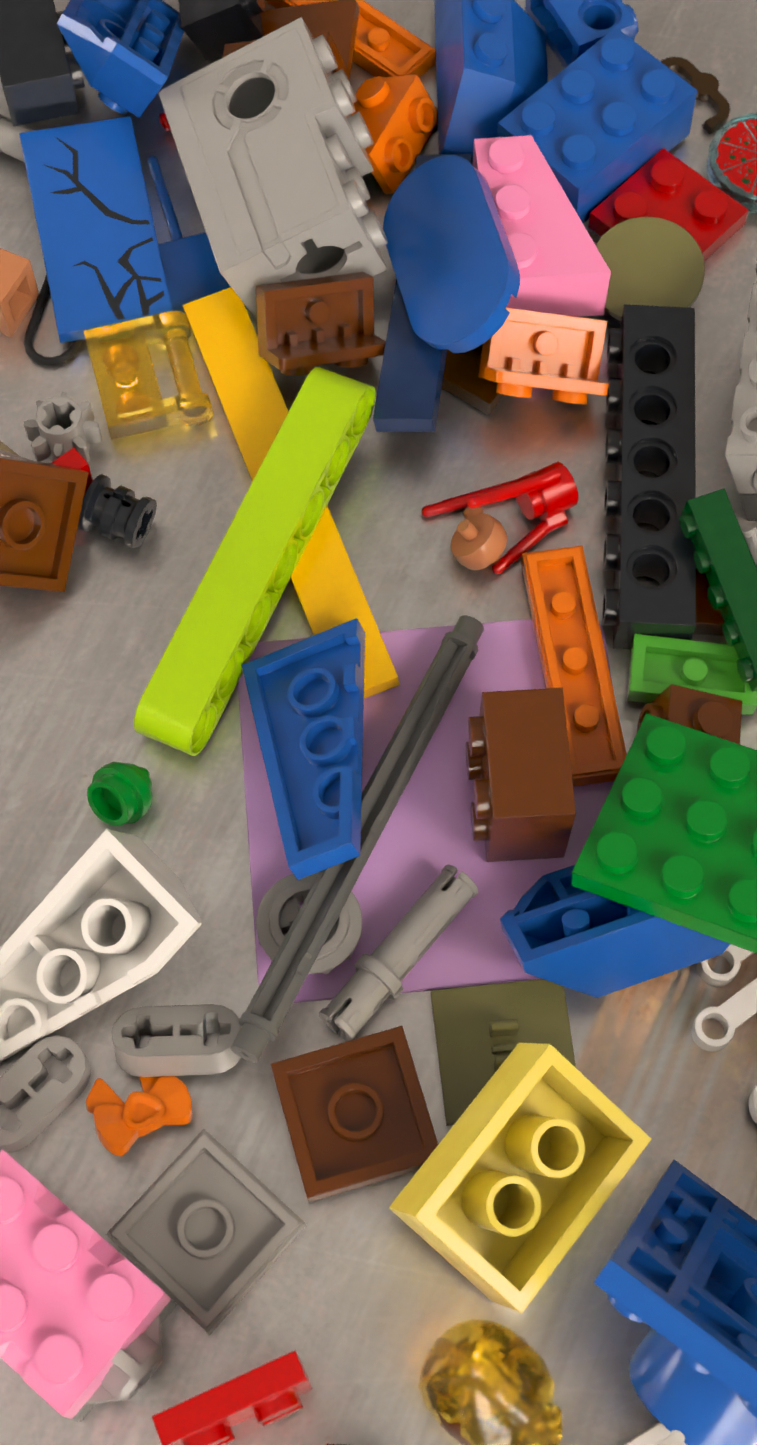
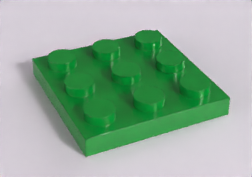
(680, 833)

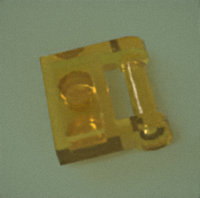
(129, 380)

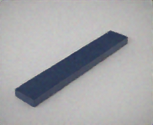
(410, 368)

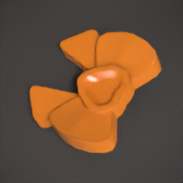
(119, 1124)

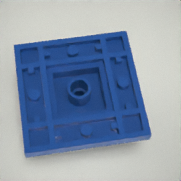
(694, 1281)

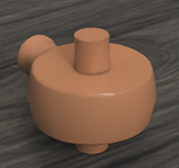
(478, 540)

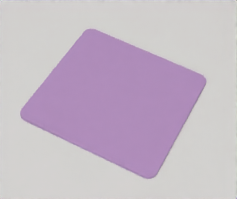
(429, 821)

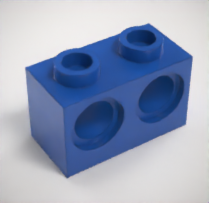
(578, 24)

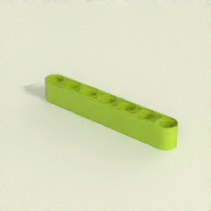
(254, 562)

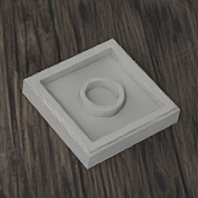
(206, 1231)

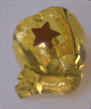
(490, 1387)

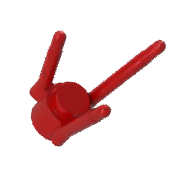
(538, 494)

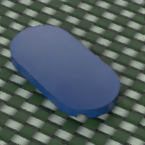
(450, 254)

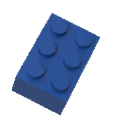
(604, 118)

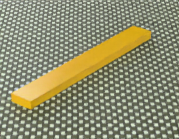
(255, 415)

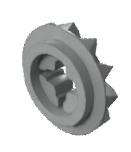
(280, 909)

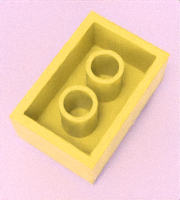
(521, 1174)

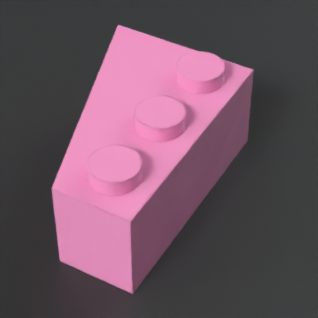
(552, 248)

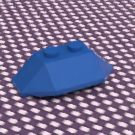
(123, 48)
(485, 67)
(596, 941)

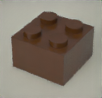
(521, 775)

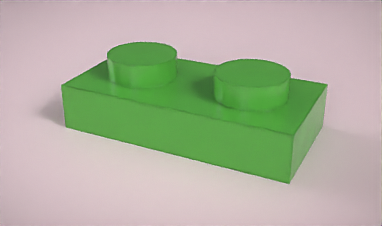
(686, 663)

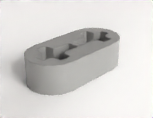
(176, 1040)
(51, 1099)

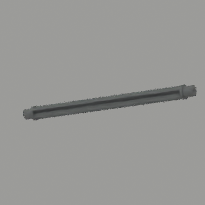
(333, 885)

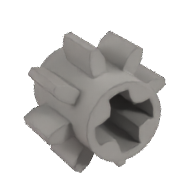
(62, 426)

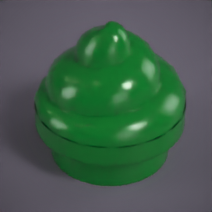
(120, 793)

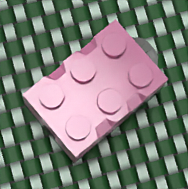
(71, 1306)

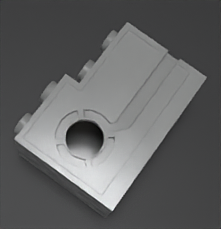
(277, 162)

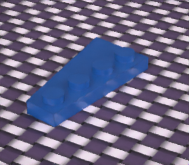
(311, 742)

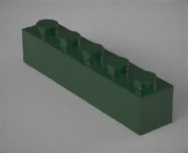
(730, 573)

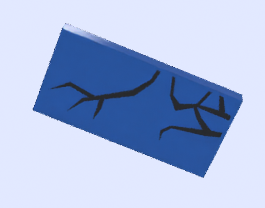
(94, 225)

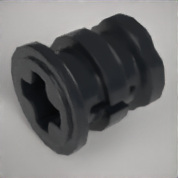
(116, 512)

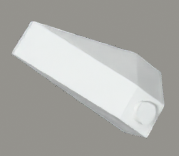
(91, 939)

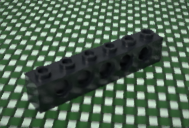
(659, 342)

